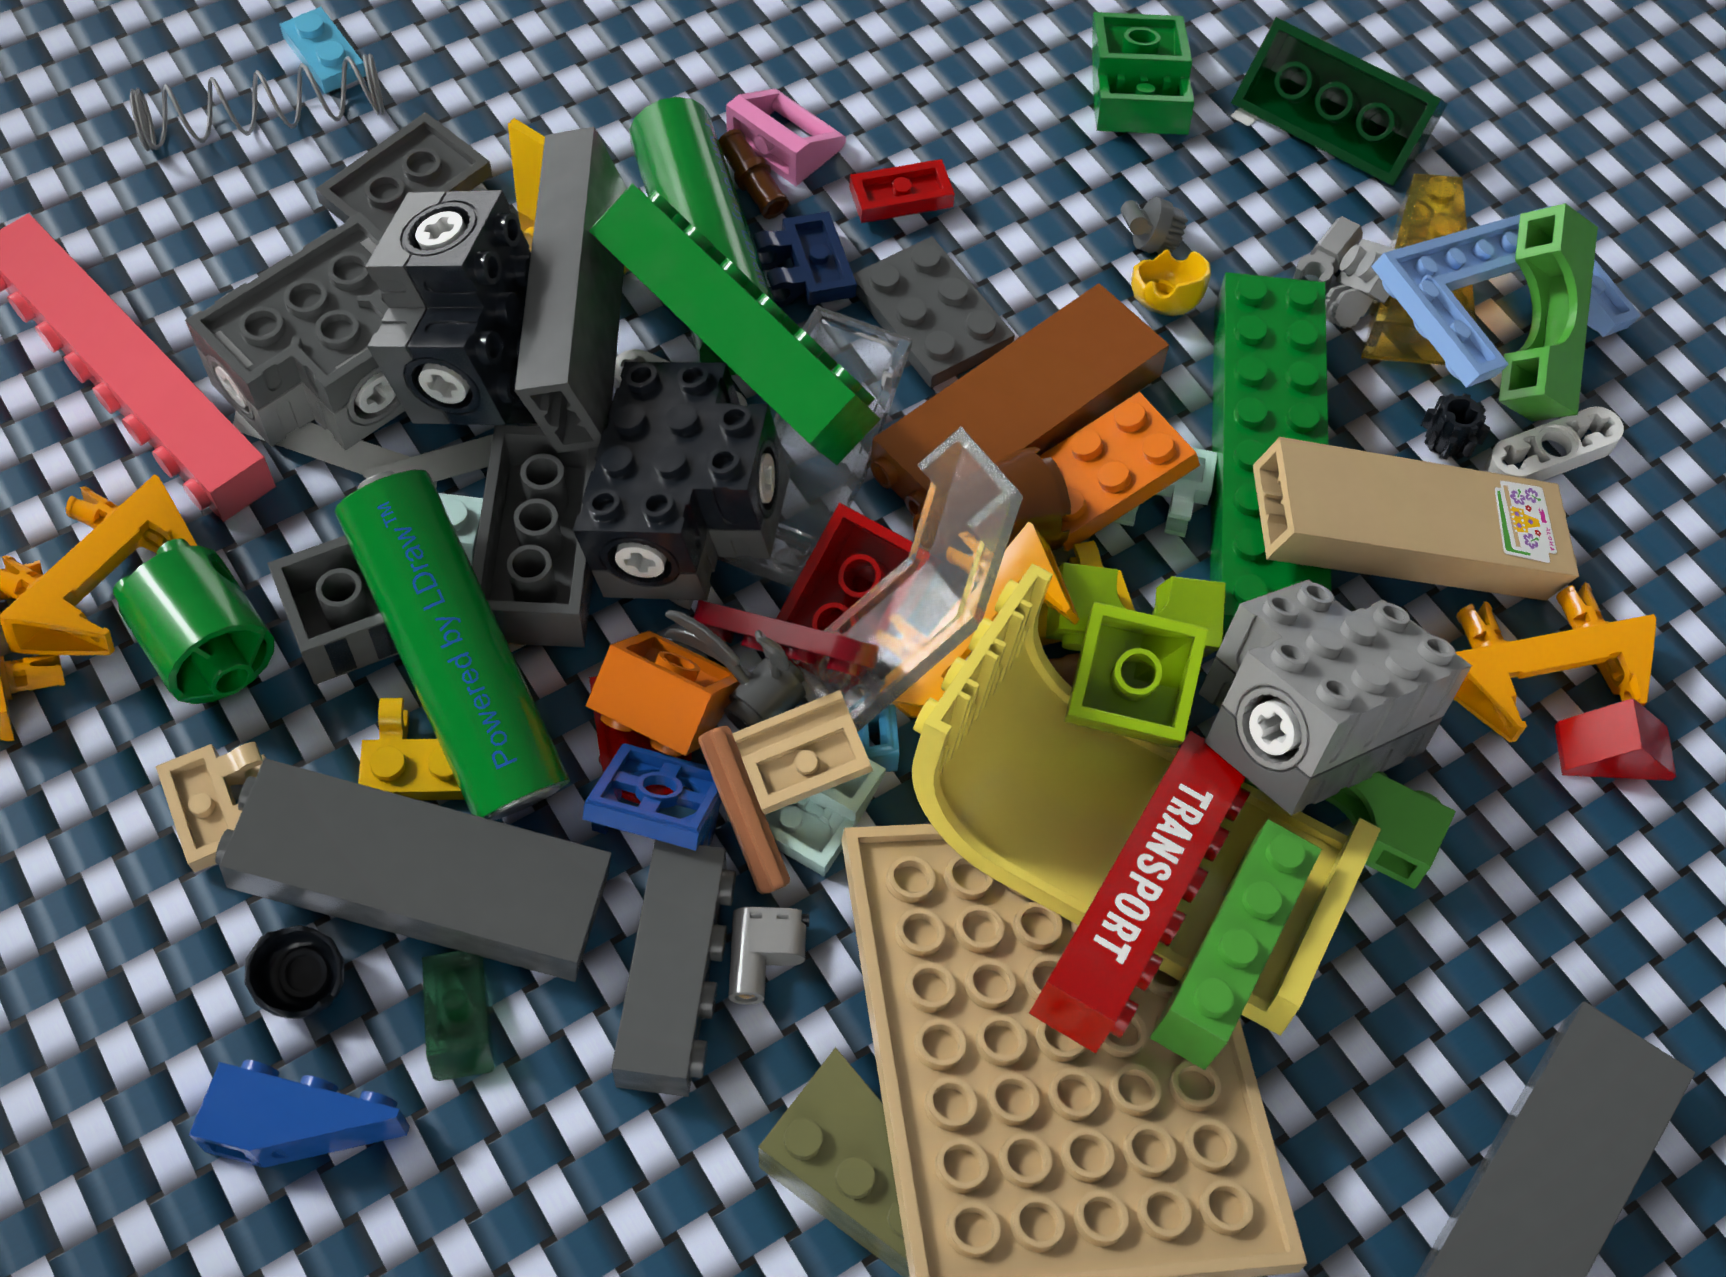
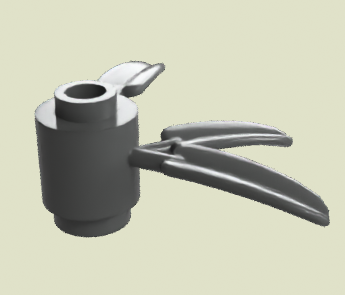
(764, 692)

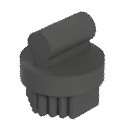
(1155, 226)

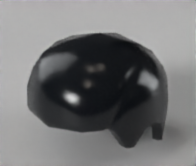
(294, 972)

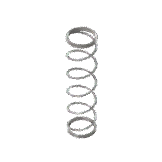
(145, 127)

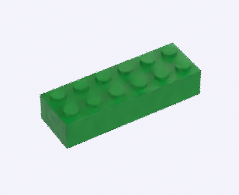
(738, 322)

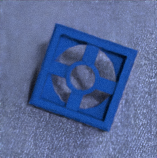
(634, 770)

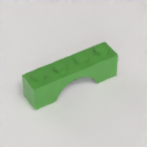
(1558, 264)
(1409, 821)
(1236, 945)

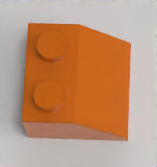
(661, 692)

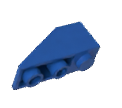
(276, 1121)

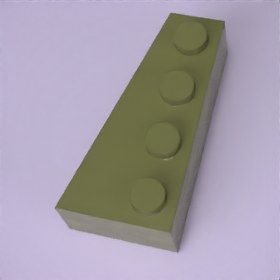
(838, 1159)

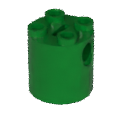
(194, 623)

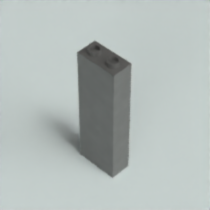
(571, 295)
(414, 869)
(1563, 1156)

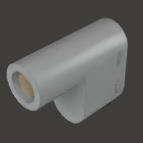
(760, 939)

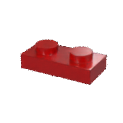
(901, 190)

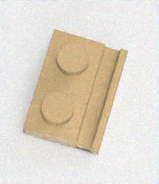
(802, 752)

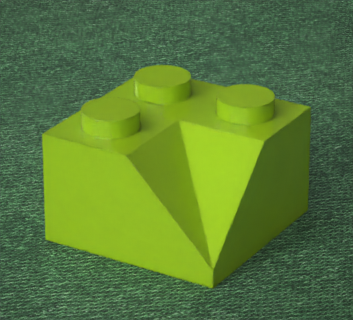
(1136, 675)

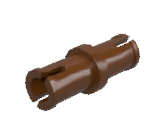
(753, 174)

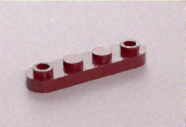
(800, 642)

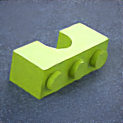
(1176, 599)

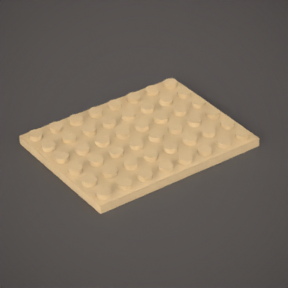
(1018, 1139)

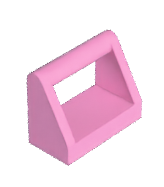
(784, 150)

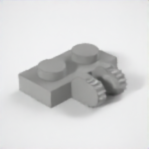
(1358, 285)

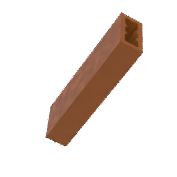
(1029, 391)

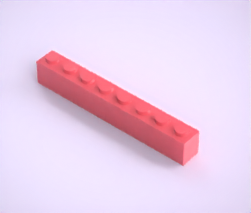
(130, 372)

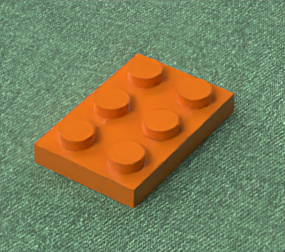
(1118, 465)

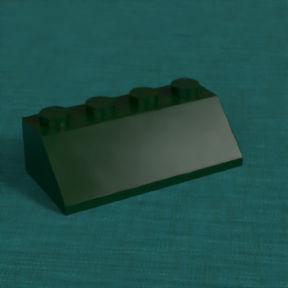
(1338, 102)

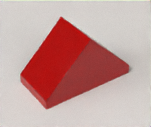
(1616, 743)

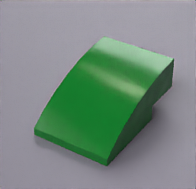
(1141, 73)

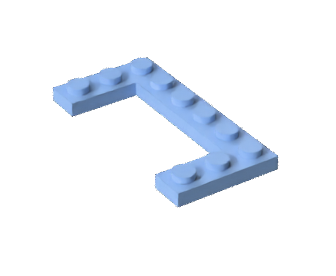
(1428, 272)

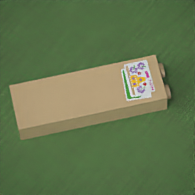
(1412, 520)

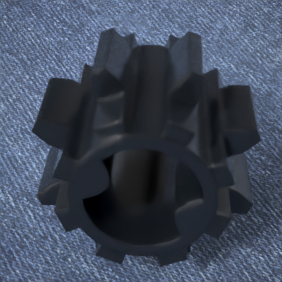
(1455, 426)

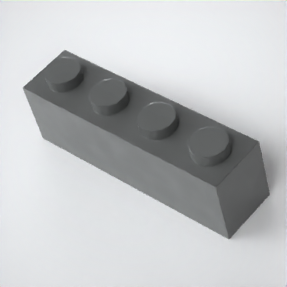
(671, 970)

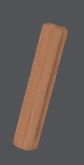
(744, 810)

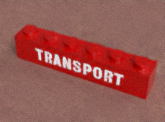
(1140, 897)

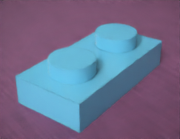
(321, 48)

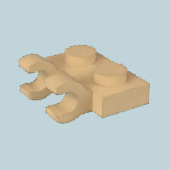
(202, 797)

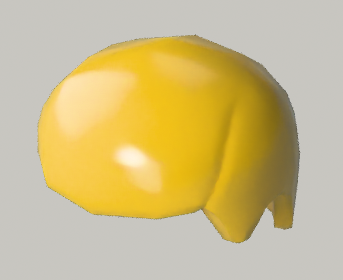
(1171, 284)

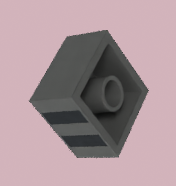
(331, 610)

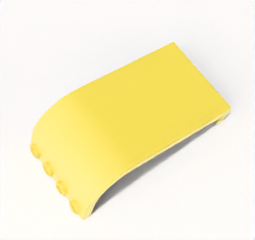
(1057, 801)

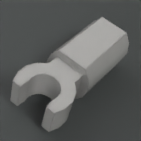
(1329, 251)

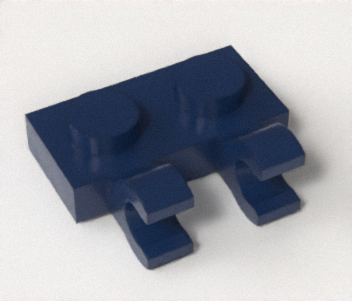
(817, 256)

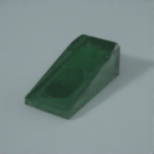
(456, 1016)

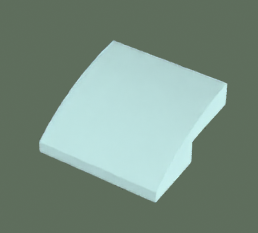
(814, 826)

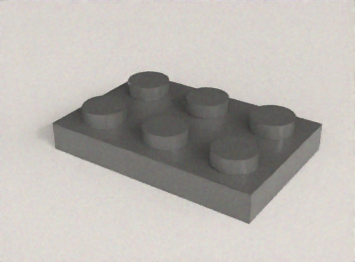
(414, 159)
(936, 306)

